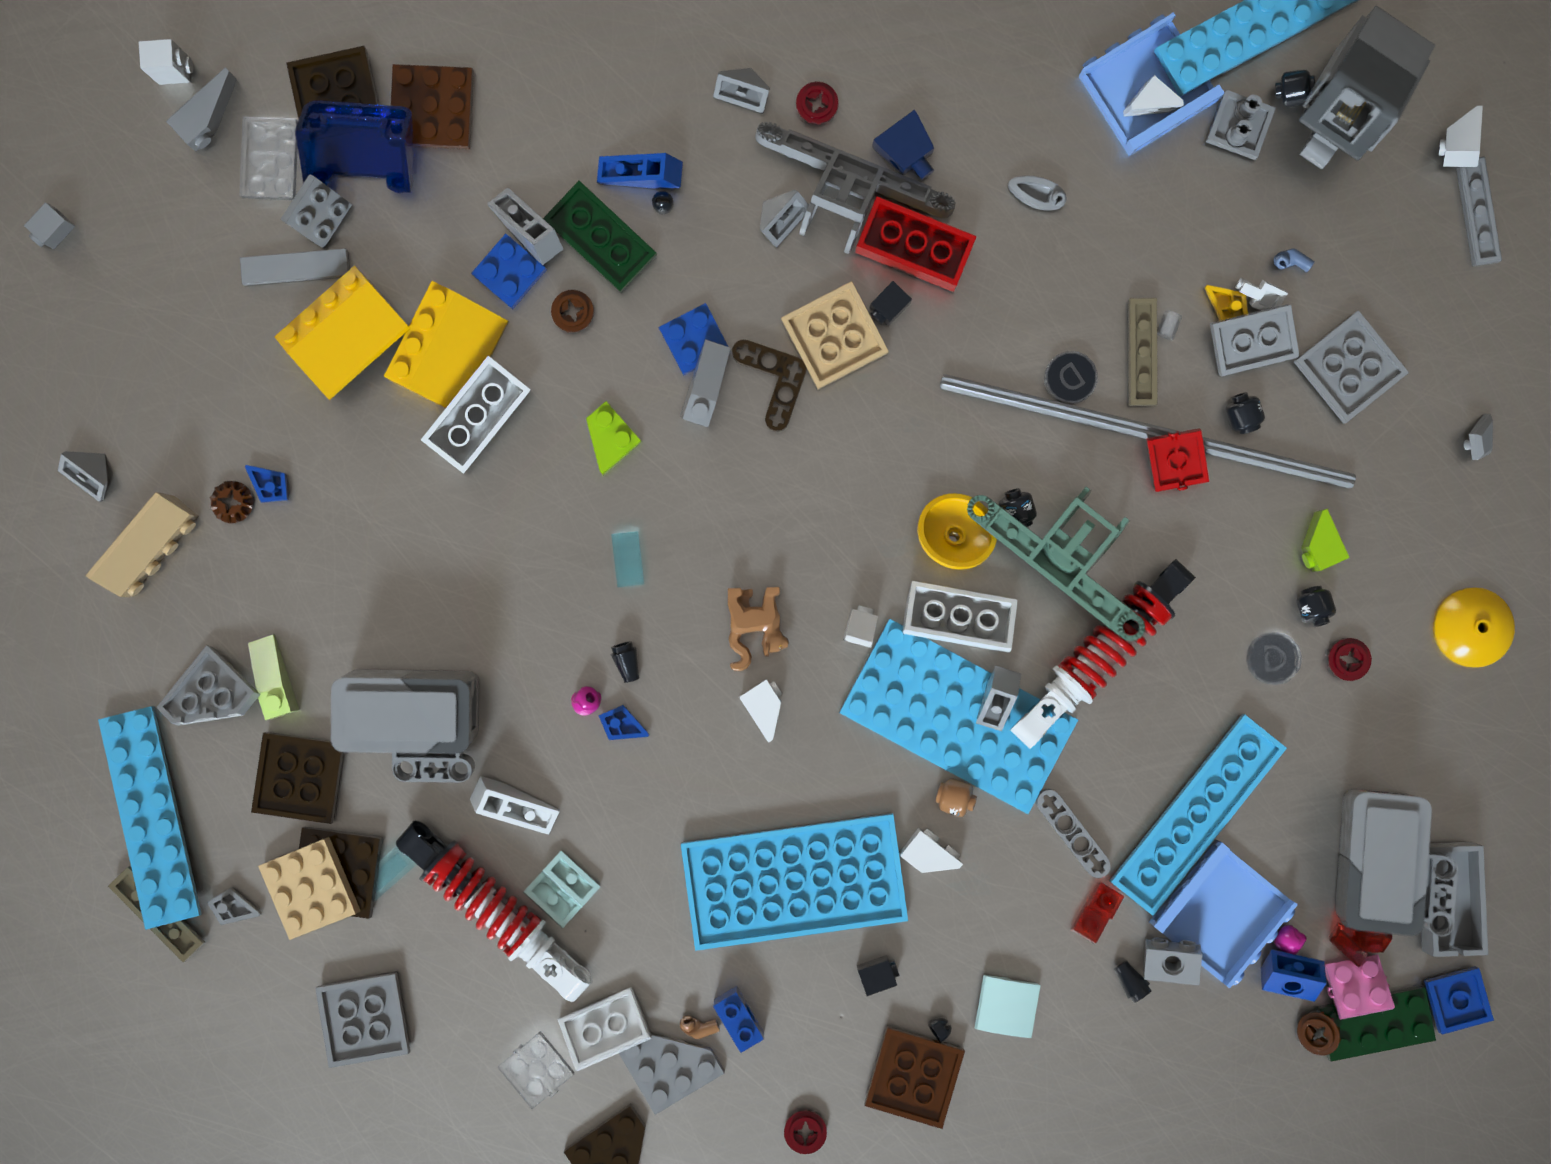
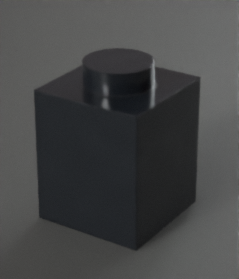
(889, 304)
(878, 975)

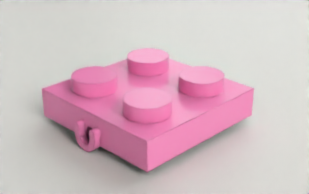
(1358, 989)

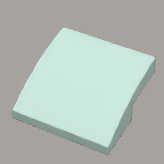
(561, 889)
(1007, 1006)

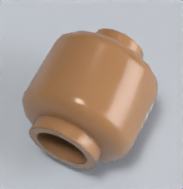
(956, 797)

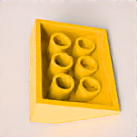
(342, 332)
(444, 345)

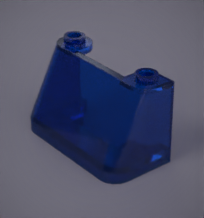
(356, 142)

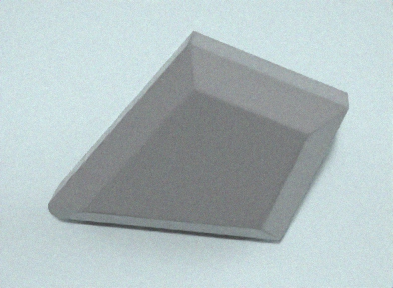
(1481, 438)
(232, 907)

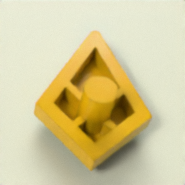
(1227, 302)

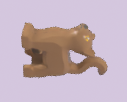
(754, 619)

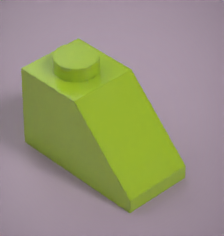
(1322, 543)

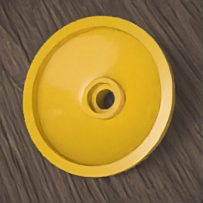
(949, 517)
(1457, 627)

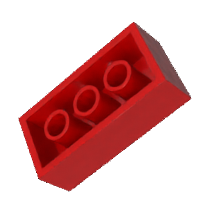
(915, 244)

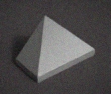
(742, 88)
(782, 215)
(86, 471)

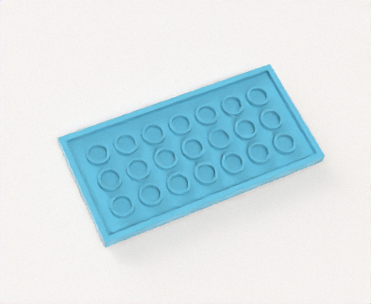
(931, 706)
(794, 881)

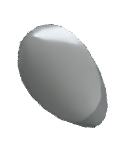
(1038, 192)

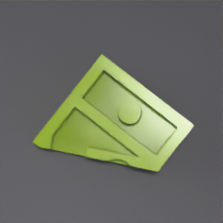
(610, 437)

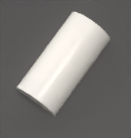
(475, 414)
(960, 616)

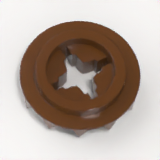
(561, 306)
(237, 512)
(1307, 1032)

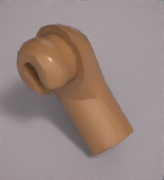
(697, 1029)

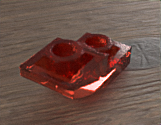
(1097, 912)

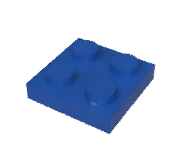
(509, 271)
(687, 334)
(1458, 1000)

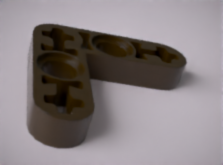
(779, 370)

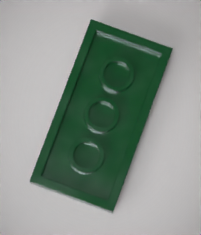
(600, 236)
(1401, 1027)

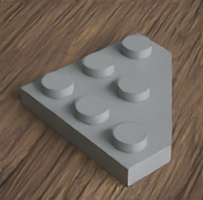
(208, 692)
(670, 1069)

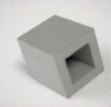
(48, 226)

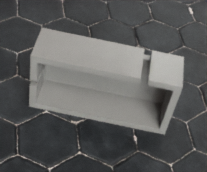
(1470, 926)

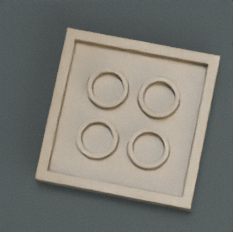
(834, 335)
(309, 888)

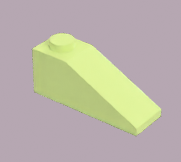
(271, 678)

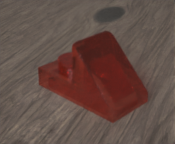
(1357, 943)

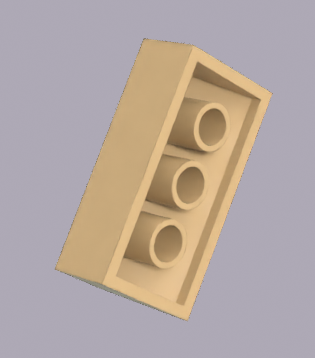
(143, 545)

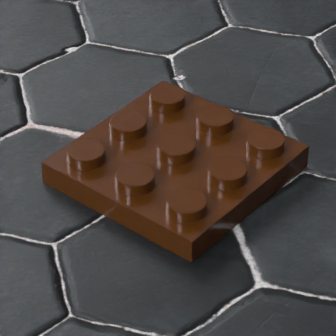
(438, 102)
(914, 1077)

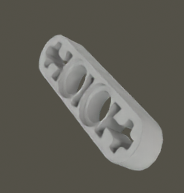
(1075, 831)

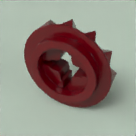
(811, 92)
(1358, 651)
(795, 1139)

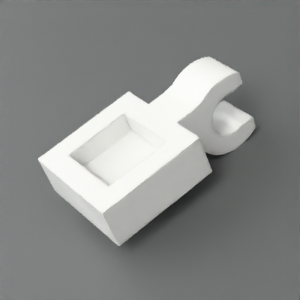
(1264, 295)

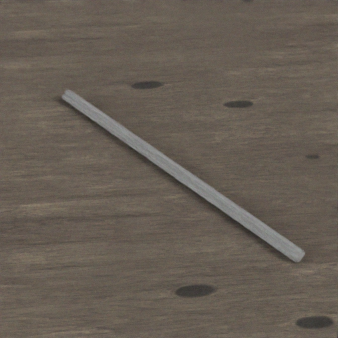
(1144, 430)

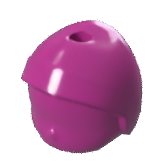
(586, 701)
(1290, 939)

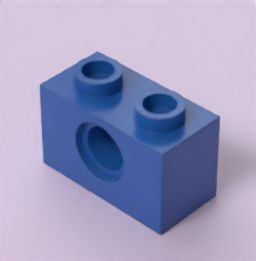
(1293, 975)
(738, 1019)

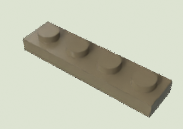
(1142, 351)
(176, 936)

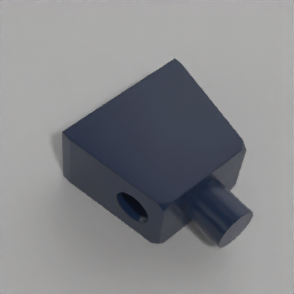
(906, 146)

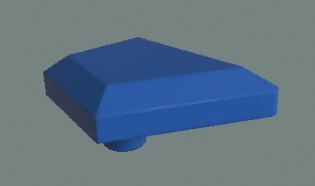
(268, 484)
(622, 724)

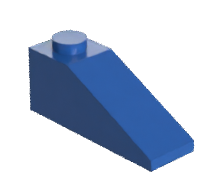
(641, 170)

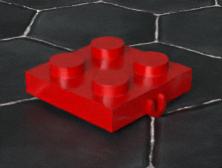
(1177, 460)

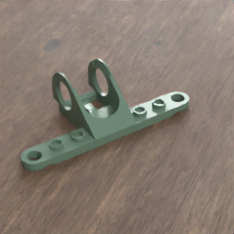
(1063, 558)

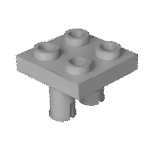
(1240, 124)
(316, 211)

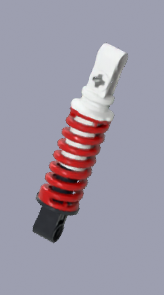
(1100, 652)
(518, 934)

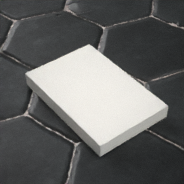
(604, 1029)

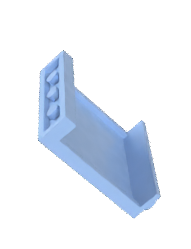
(1124, 71)
(1224, 911)

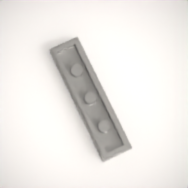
(1479, 214)
(294, 267)

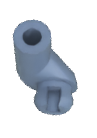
(1293, 257)

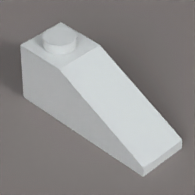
(512, 806)

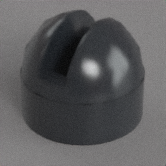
(662, 207)
(939, 1030)

